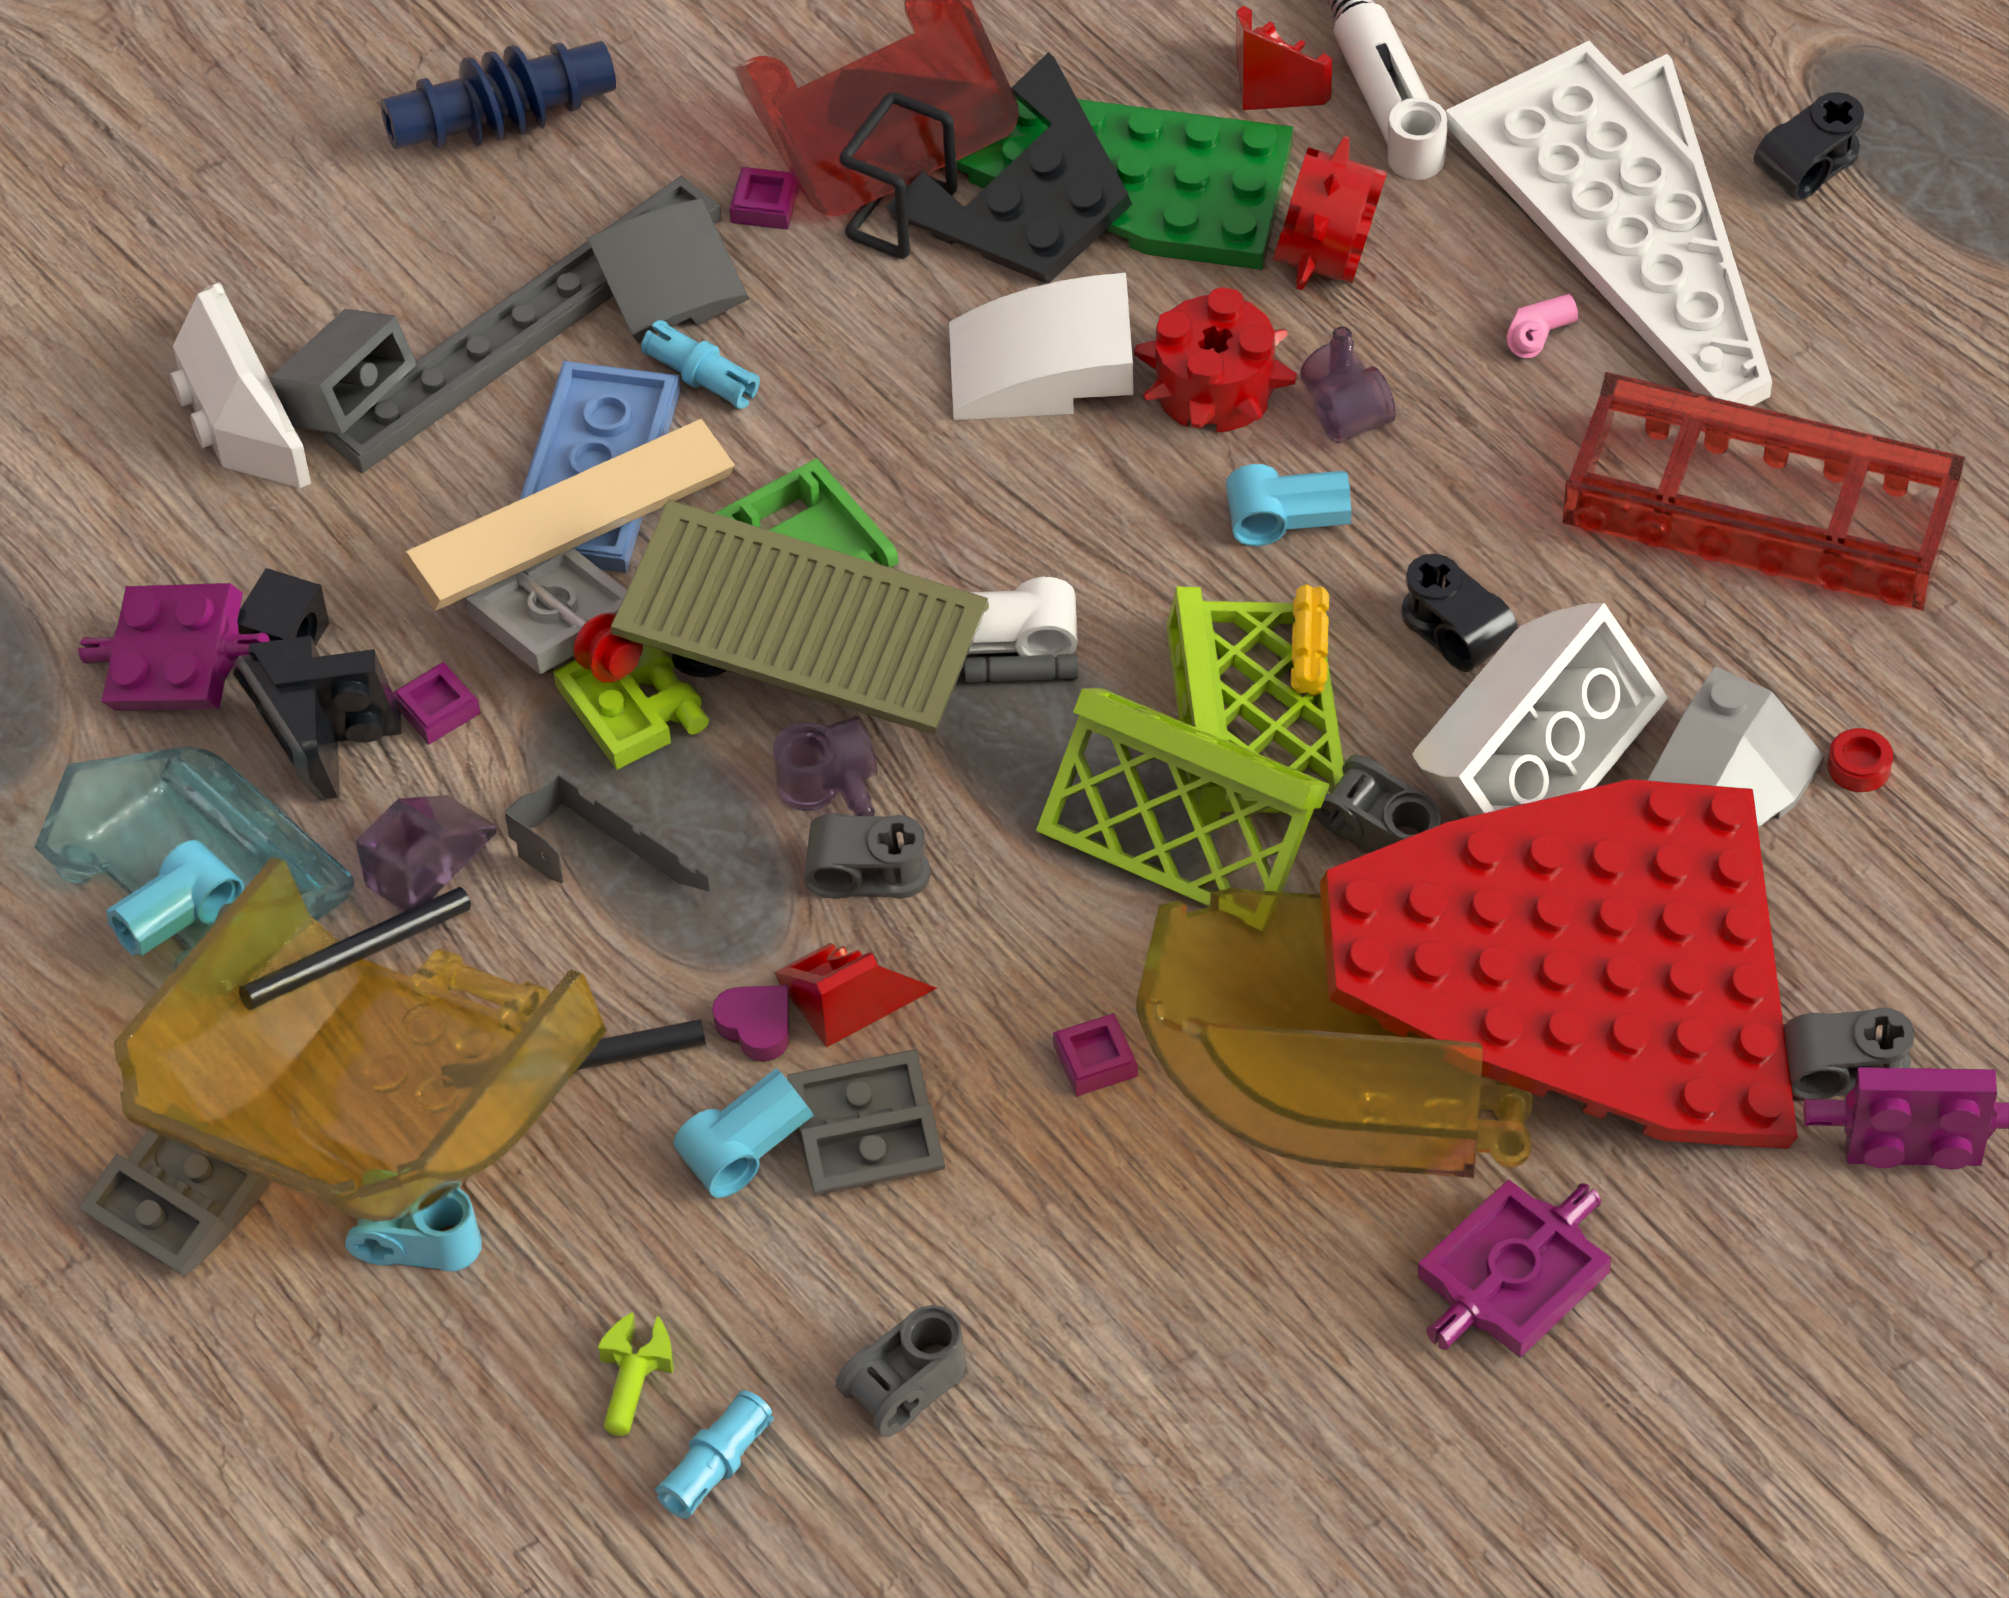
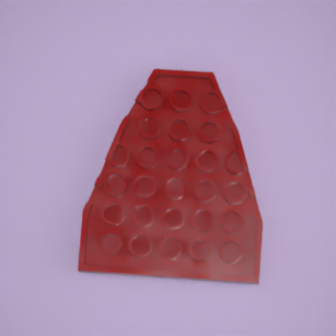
(1588, 949)

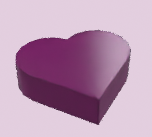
(754, 1018)

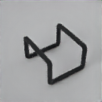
(846, 158)

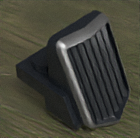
(317, 703)

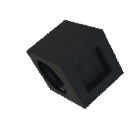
(284, 608)

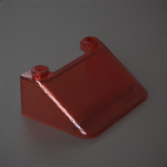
(940, 64)

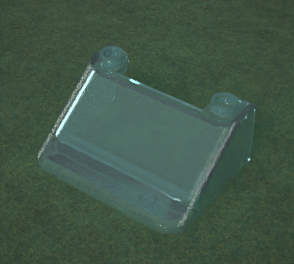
(138, 807)

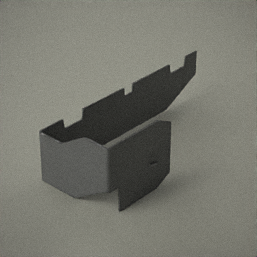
(535, 807)

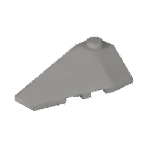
(1742, 740)

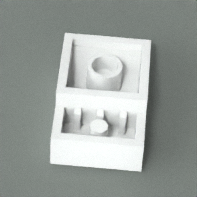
(1042, 349)

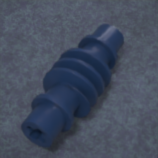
(497, 92)

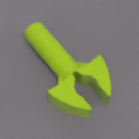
(633, 1368)

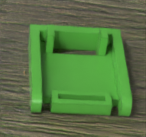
(831, 516)

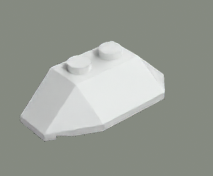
(233, 395)

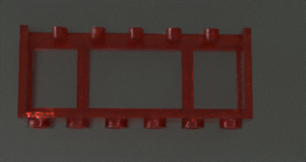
(1750, 538)

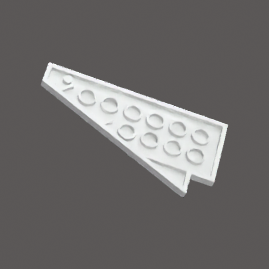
(1629, 201)

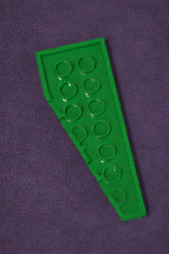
(1194, 180)

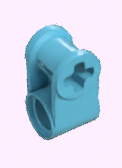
(417, 1238)

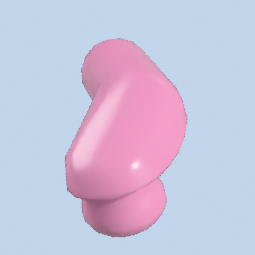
(1533, 322)

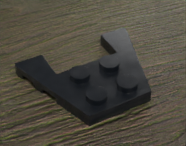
(1044, 202)

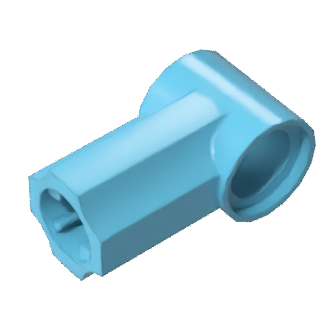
(1269, 504)
(188, 888)
(727, 1143)

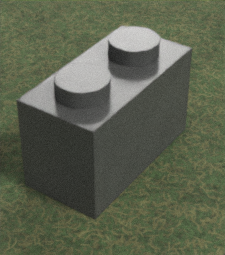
(343, 371)

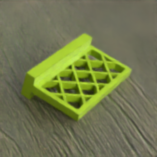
(1202, 694)
(1188, 750)

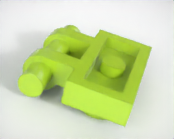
(622, 716)

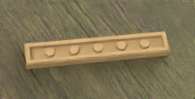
(566, 514)

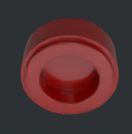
(1860, 760)

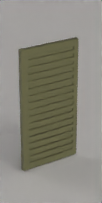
(800, 616)

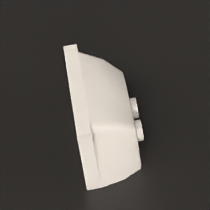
(1542, 714)

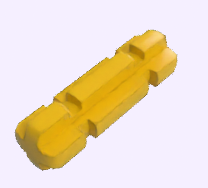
(1310, 639)

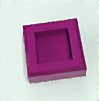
(764, 198)
(436, 703)
(1095, 1054)

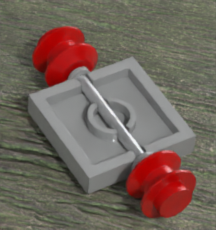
(556, 614)

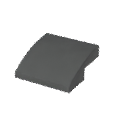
(668, 267)
(867, 1122)
(172, 1201)

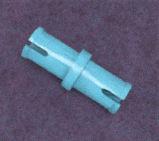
(700, 364)
(714, 1454)

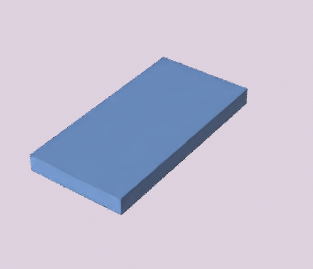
(592, 419)

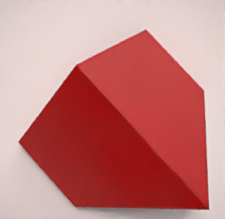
(1276, 72)
(846, 991)

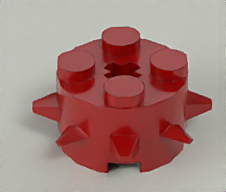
(1329, 215)
(1215, 361)

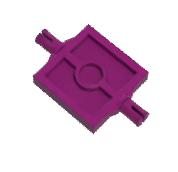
(171, 647)
(1915, 1116)
(1514, 1267)

